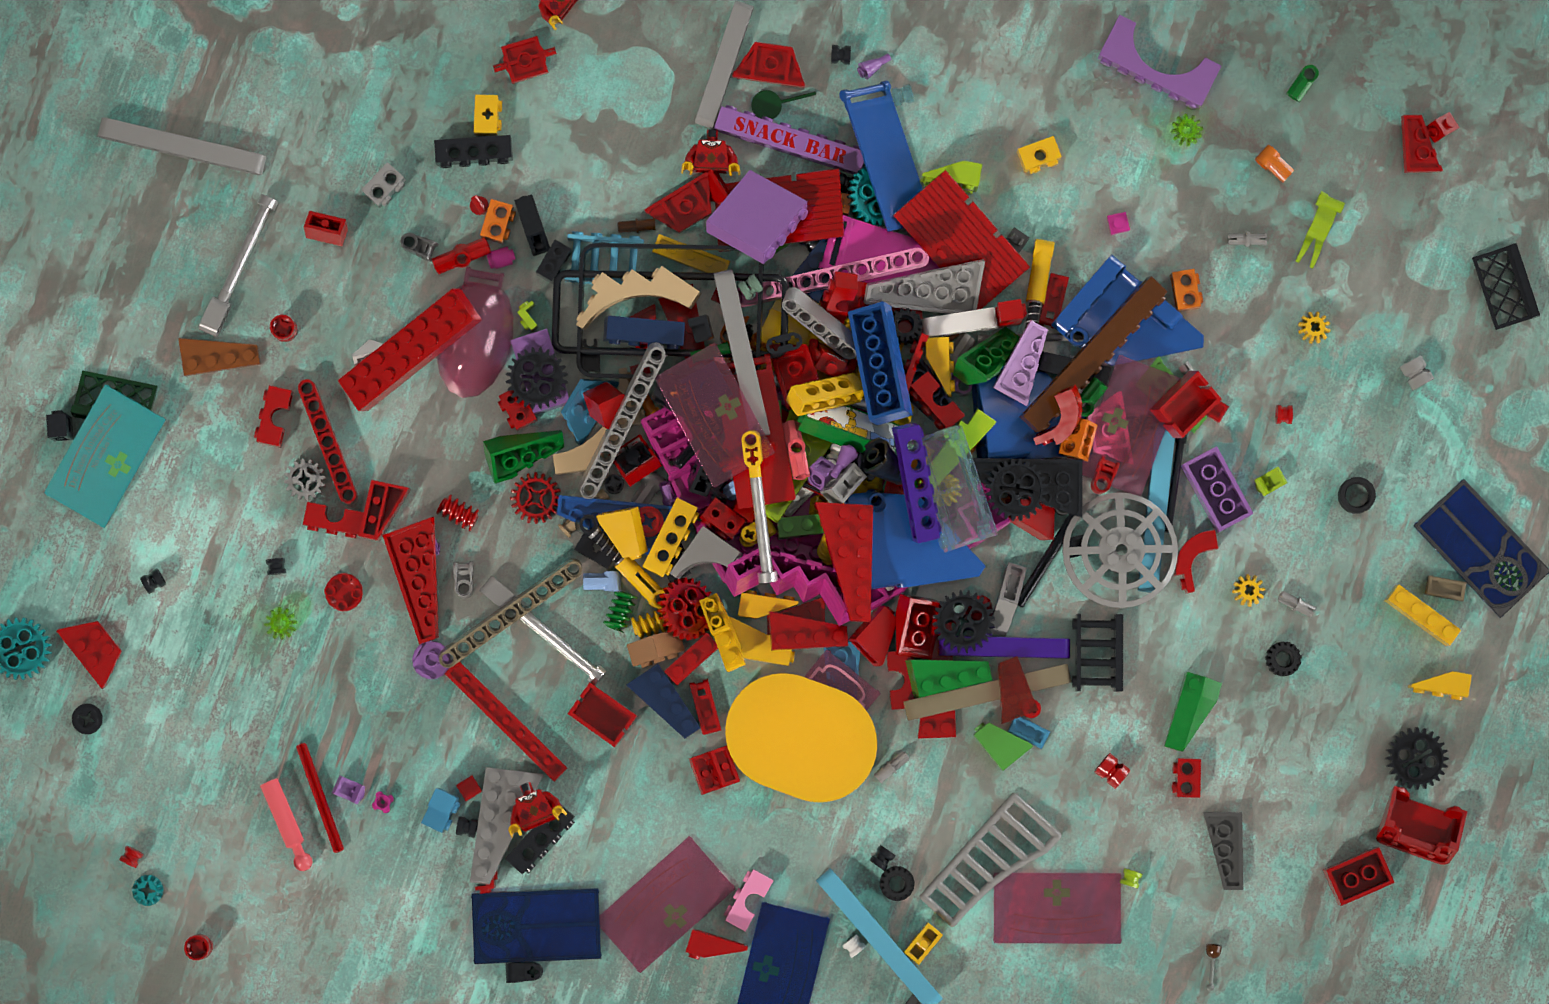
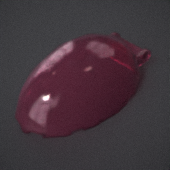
(481, 353)

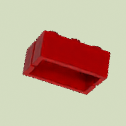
(1185, 404)
(602, 715)

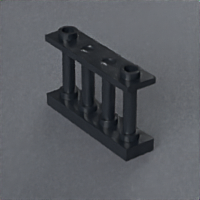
(1115, 662)

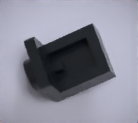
(716, 492)

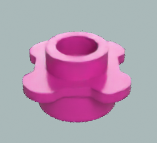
(384, 807)

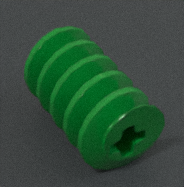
(619, 611)

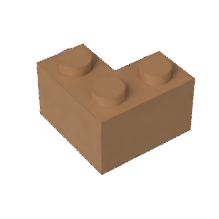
(655, 649)

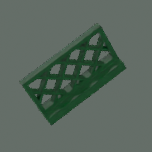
(81, 411)

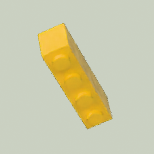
(1422, 615)

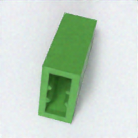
(1000, 744)

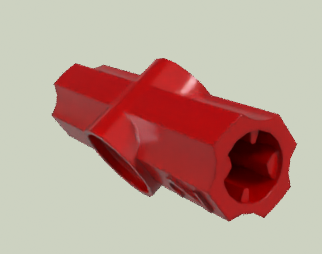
(471, 250)

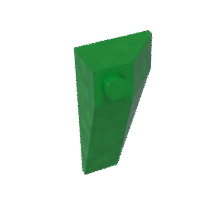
(986, 358)
(513, 453)
(1192, 707)

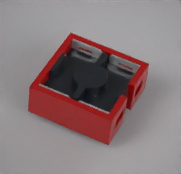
(635, 460)

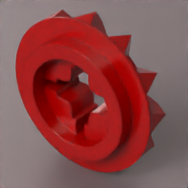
(657, 524)

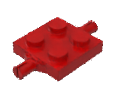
(524, 59)

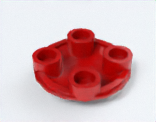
(343, 592)

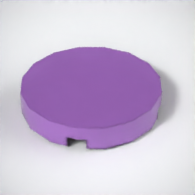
(427, 660)

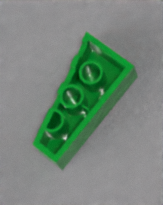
(939, 676)

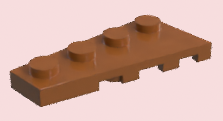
(215, 356)

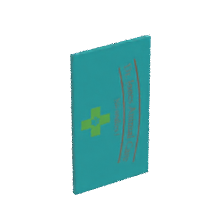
(104, 456)

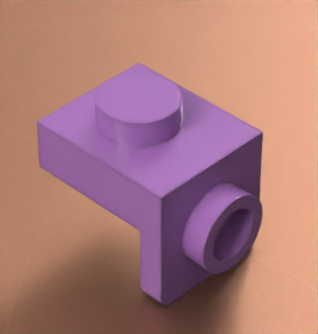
(349, 789)

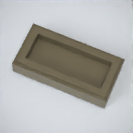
(1445, 588)

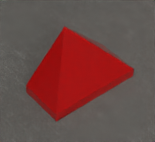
(717, 186)

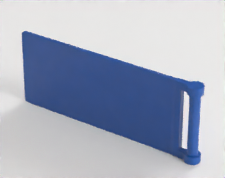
(883, 150)

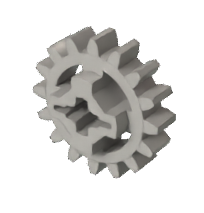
(306, 491)

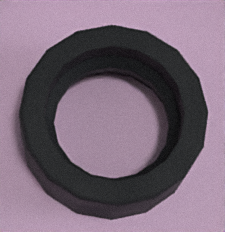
(1342, 495)

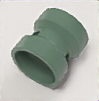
(755, 286)

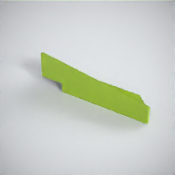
(976, 428)

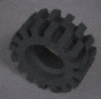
(916, 330)
(1294, 655)
(897, 871)

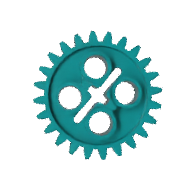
(860, 182)
(26, 665)

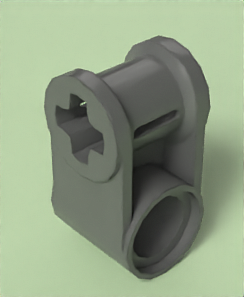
(420, 246)

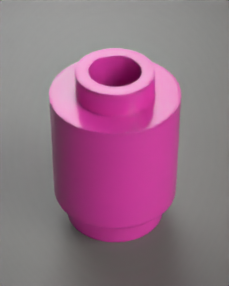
(501, 258)

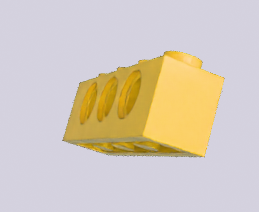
(825, 394)
(679, 508)

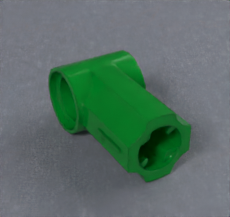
(1302, 84)
(1091, 395)

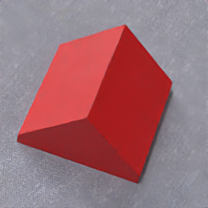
(603, 403)

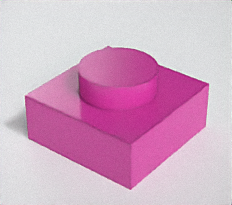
(1118, 223)

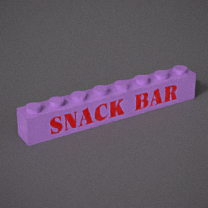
(788, 140)

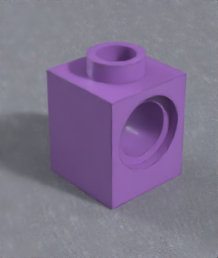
(820, 472)

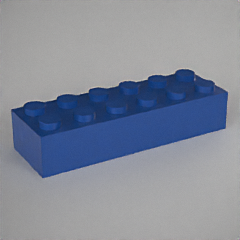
(880, 363)

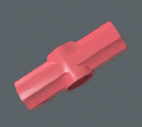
(797, 460)

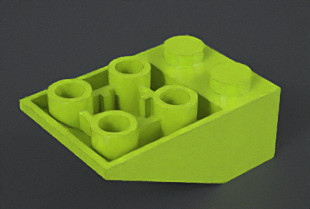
(964, 173)

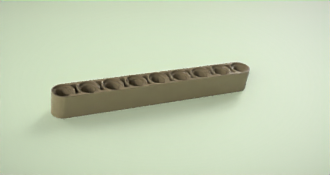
(506, 621)
(982, 693)

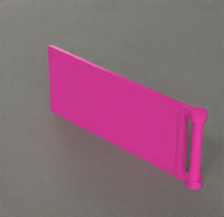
(869, 241)

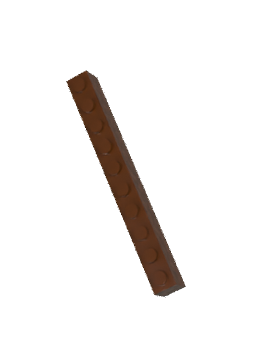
(1095, 352)

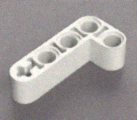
(960, 322)

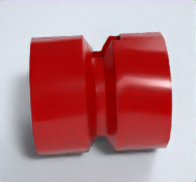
(283, 328)
(1112, 770)
(198, 947)

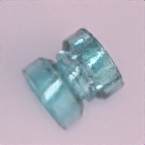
(907, 95)

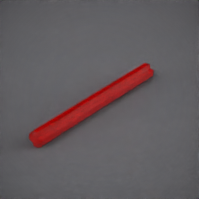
(319, 797)

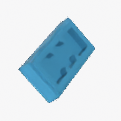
(1029, 732)

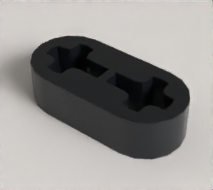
(782, 339)

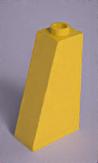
(757, 645)

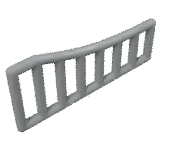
(1007, 869)

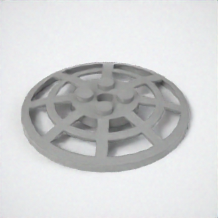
(1111, 559)

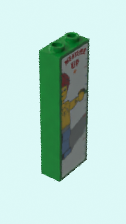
(845, 427)

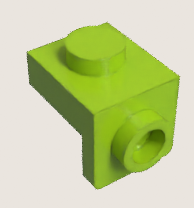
(527, 322)
(1270, 481)

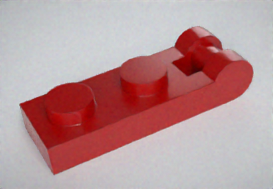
(1054, 298)
(705, 707)

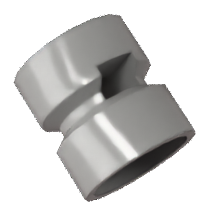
(1416, 372)

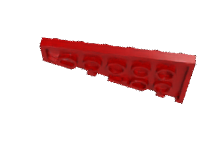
(849, 542)
(414, 563)

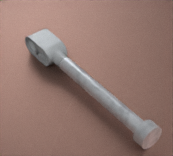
(219, 307)
(501, 595)

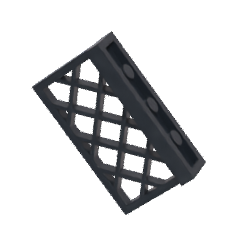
(1522, 281)

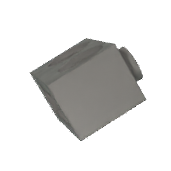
(379, 181)
(841, 488)

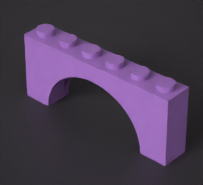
(1187, 87)

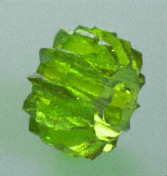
(1179, 127)
(285, 617)

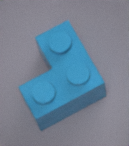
(440, 810)

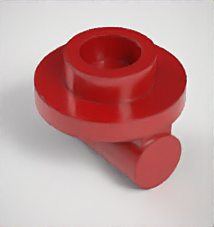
(479, 205)

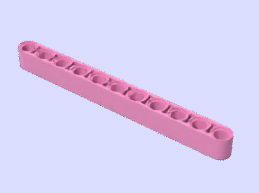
(853, 267)

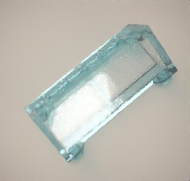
(957, 490)

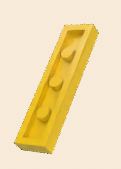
(696, 259)

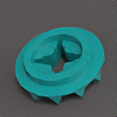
(154, 884)

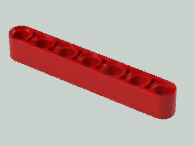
(321, 434)

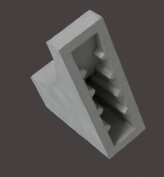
(703, 549)
(1008, 598)

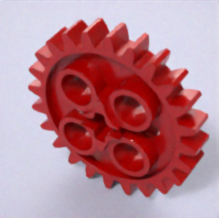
(685, 608)

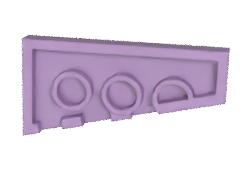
(1019, 372)

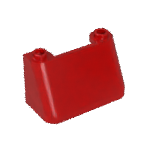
(1421, 828)

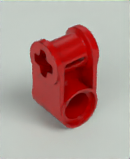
(1106, 472)

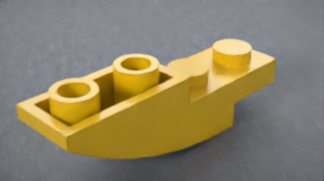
(723, 632)

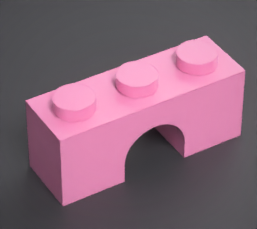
(754, 884)

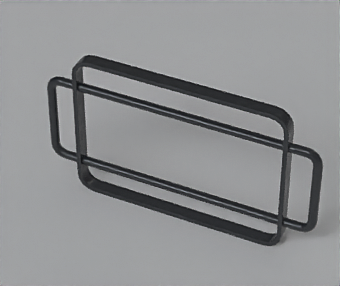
(582, 274)

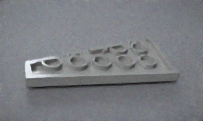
(938, 290)
(492, 837)

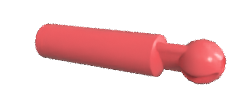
(286, 823)

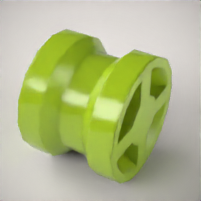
(1131, 878)

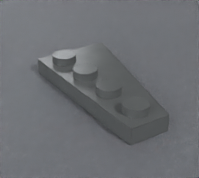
(1227, 843)

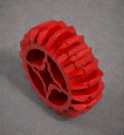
(526, 484)

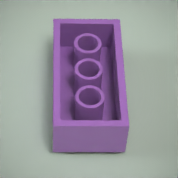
(538, 340)
(1216, 489)

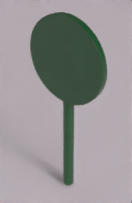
(768, 103)

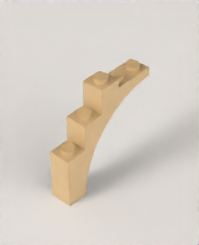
(634, 285)
(578, 459)

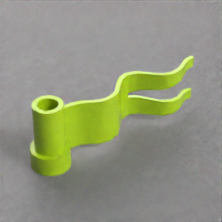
(1321, 225)

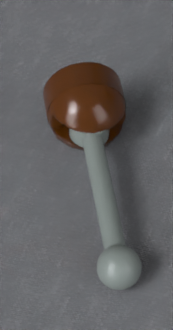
(1213, 952)

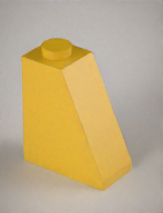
(625, 531)

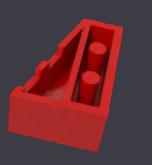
(380, 508)

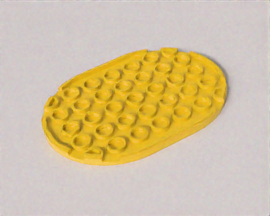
(801, 737)

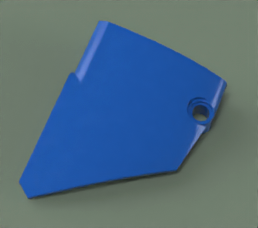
(1103, 294)
(1011, 435)
(902, 561)

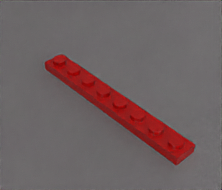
(506, 721)

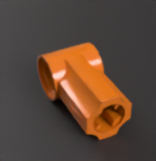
(1271, 160)

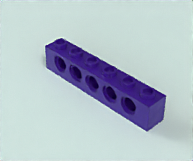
(902, 435)

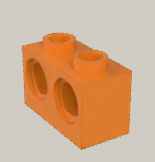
(492, 220)
(1180, 290)
(1080, 441)

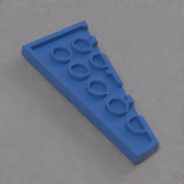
(572, 507)

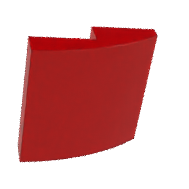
(714, 770)

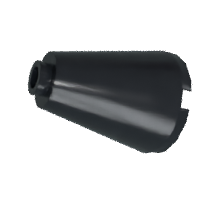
(880, 461)

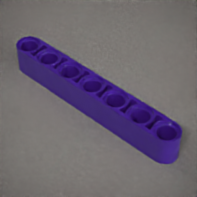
(1014, 647)

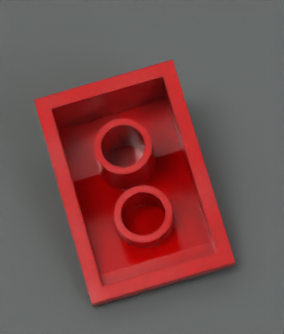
(914, 626)
(708, 945)

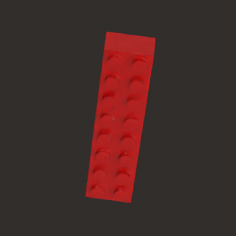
(409, 350)

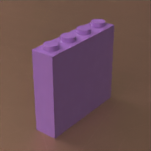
(757, 217)

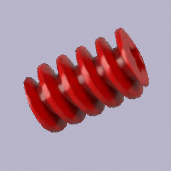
(459, 512)

